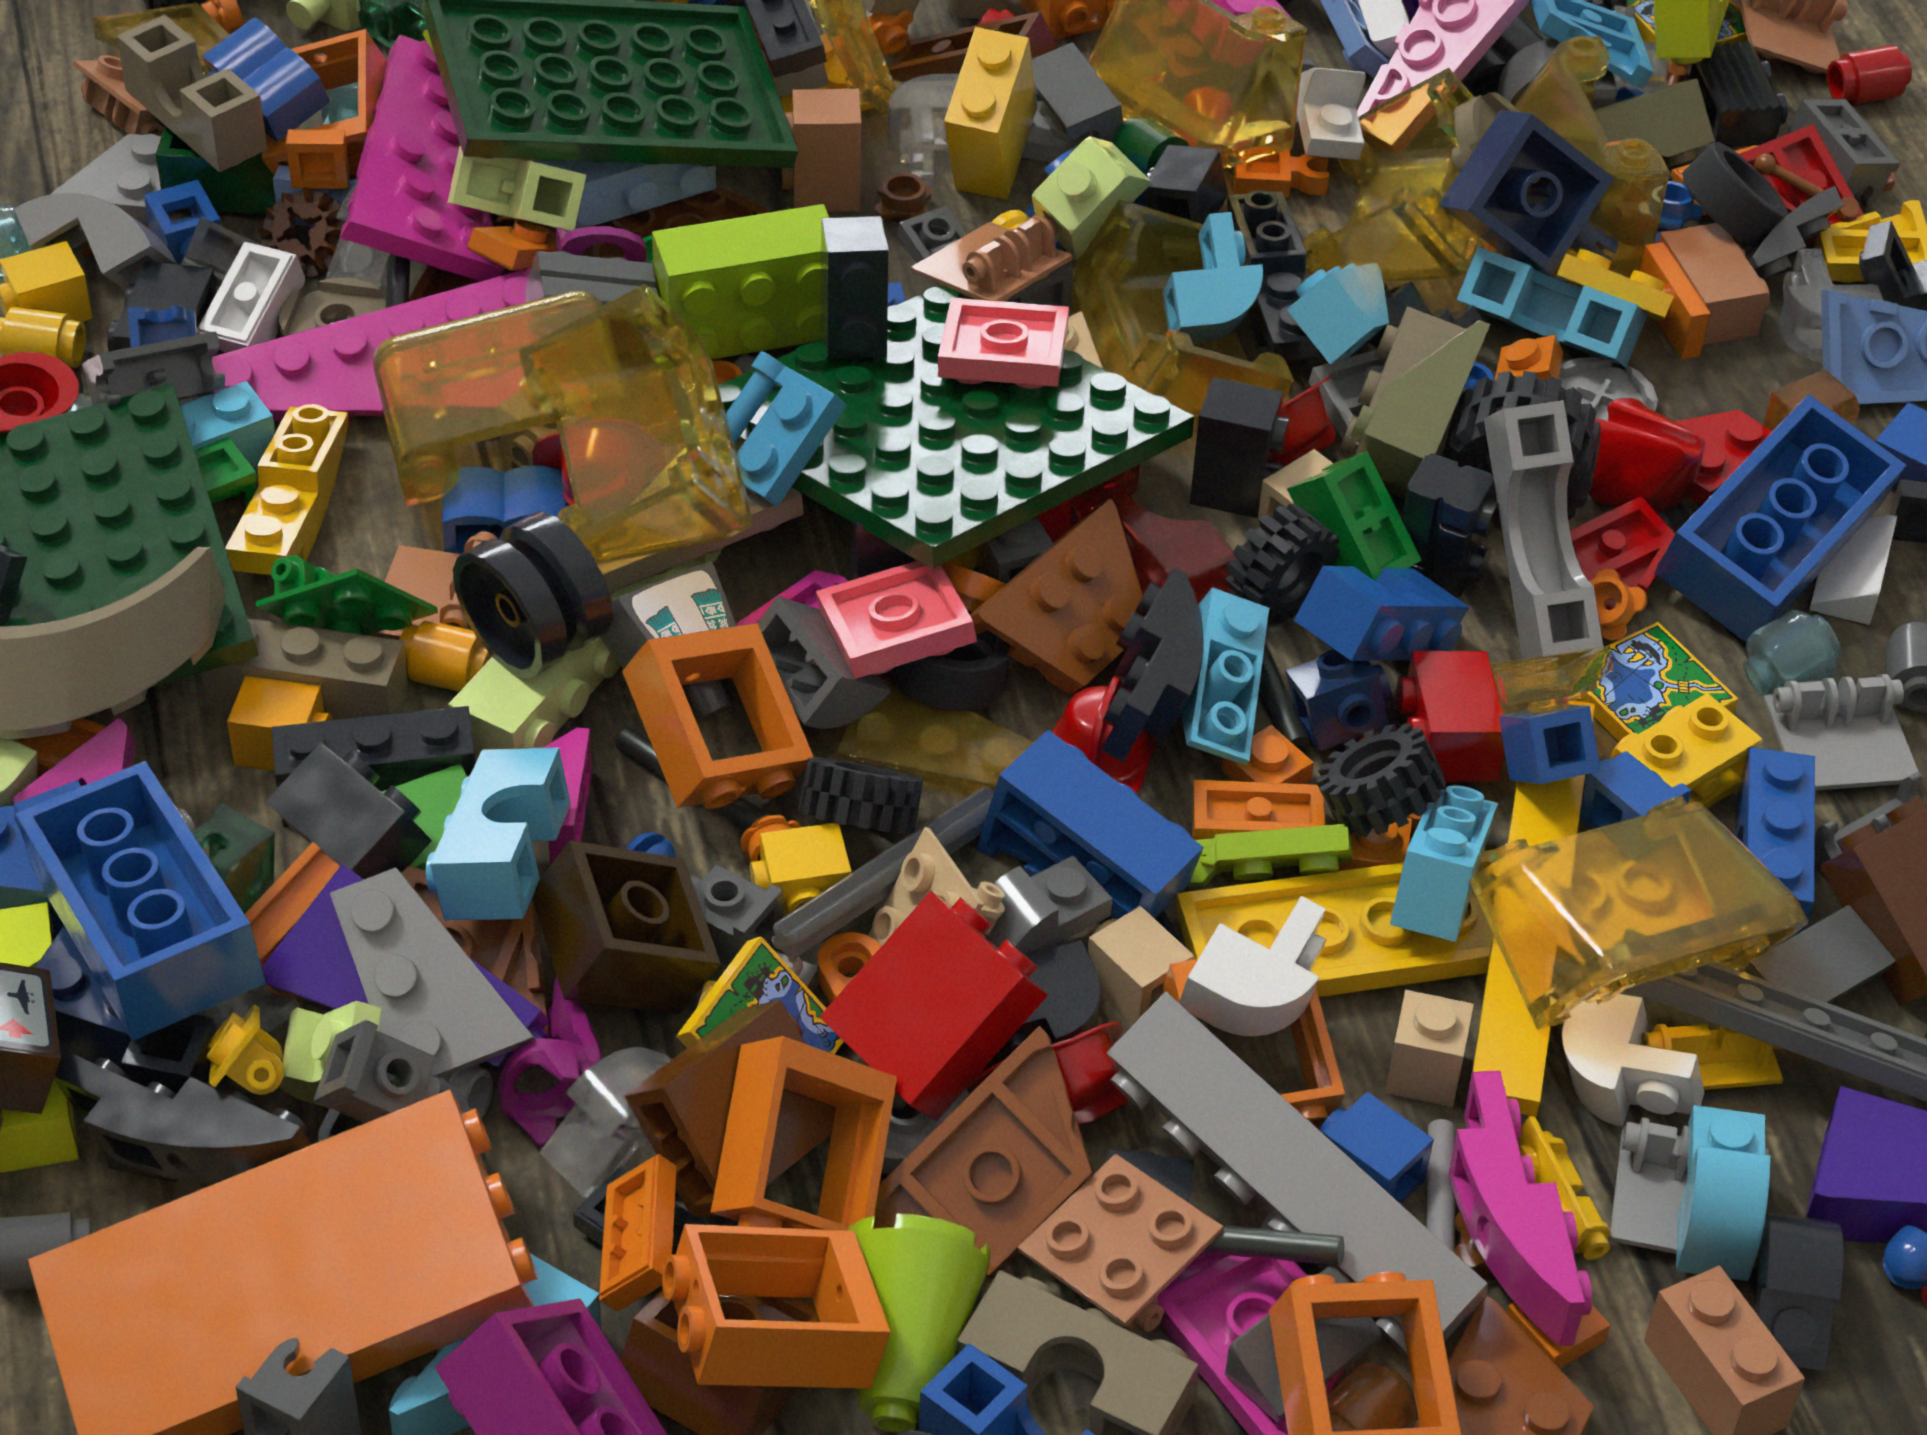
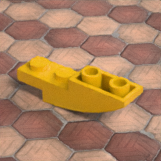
(292, 490)

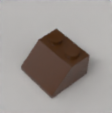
(669, 1381)

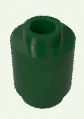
(1145, 141)

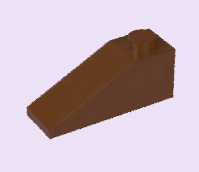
(947, 50)

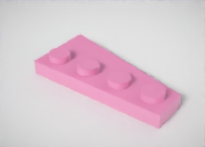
(1438, 38)

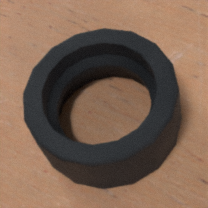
(1734, 194)
(956, 683)

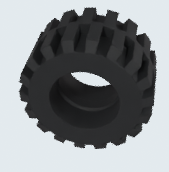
(1467, 432)

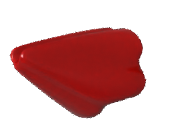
(1644, 457)

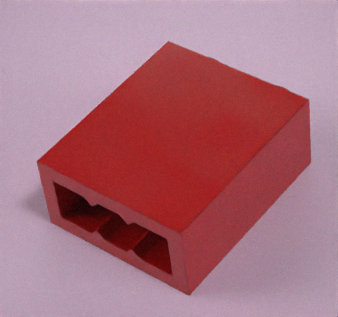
(936, 1003)

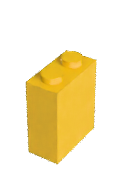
(991, 113)

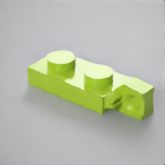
(1257, 852)

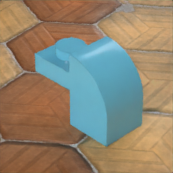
(1214, 299)
(1724, 1192)

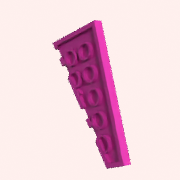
(410, 171)
(335, 361)

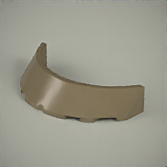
(108, 654)

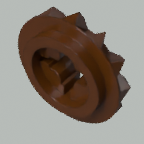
(312, 208)

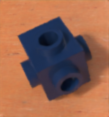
(1339, 698)

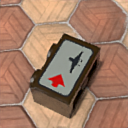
(27, 1038)

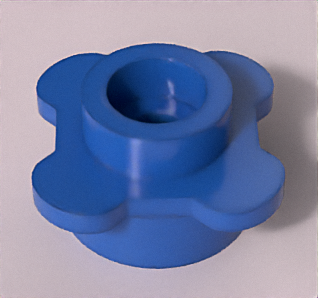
(1678, 207)

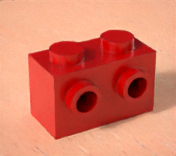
(1457, 710)

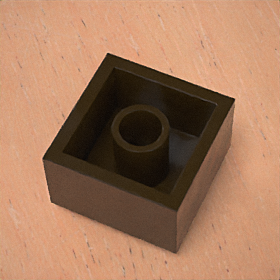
(624, 928)

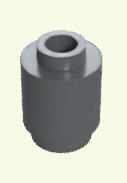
(1907, 661)
(30, 1236)

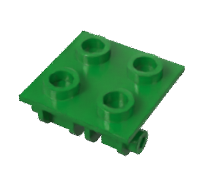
(339, 602)

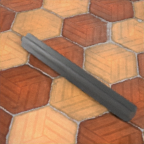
(875, 879)

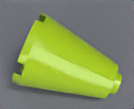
(927, 1289)

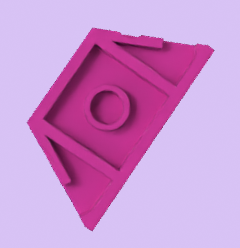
(1216, 1304)

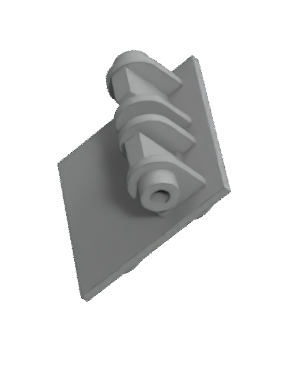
(1845, 728)
(1649, 1185)

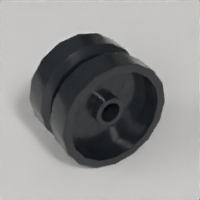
(532, 594)

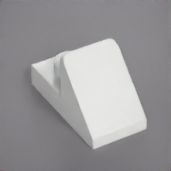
(1329, 113)

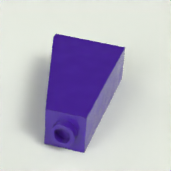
(320, 971)
(1871, 1168)

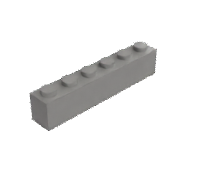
(1282, 1159)

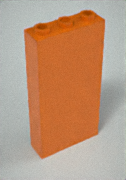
(348, 1245)

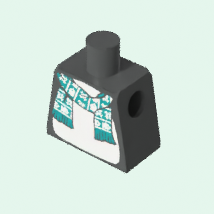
(673, 607)

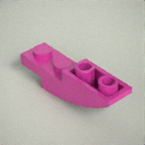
(1512, 1218)

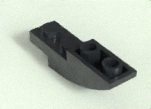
(1276, 244)
(1158, 666)
(182, 1136)

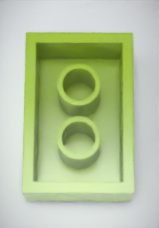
(745, 279)

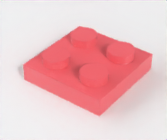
(1003, 343)
(895, 618)

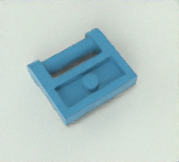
(787, 430)

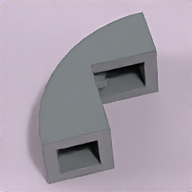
(85, 220)

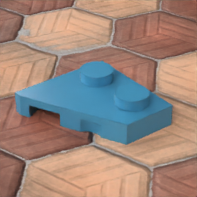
(1619, 33)

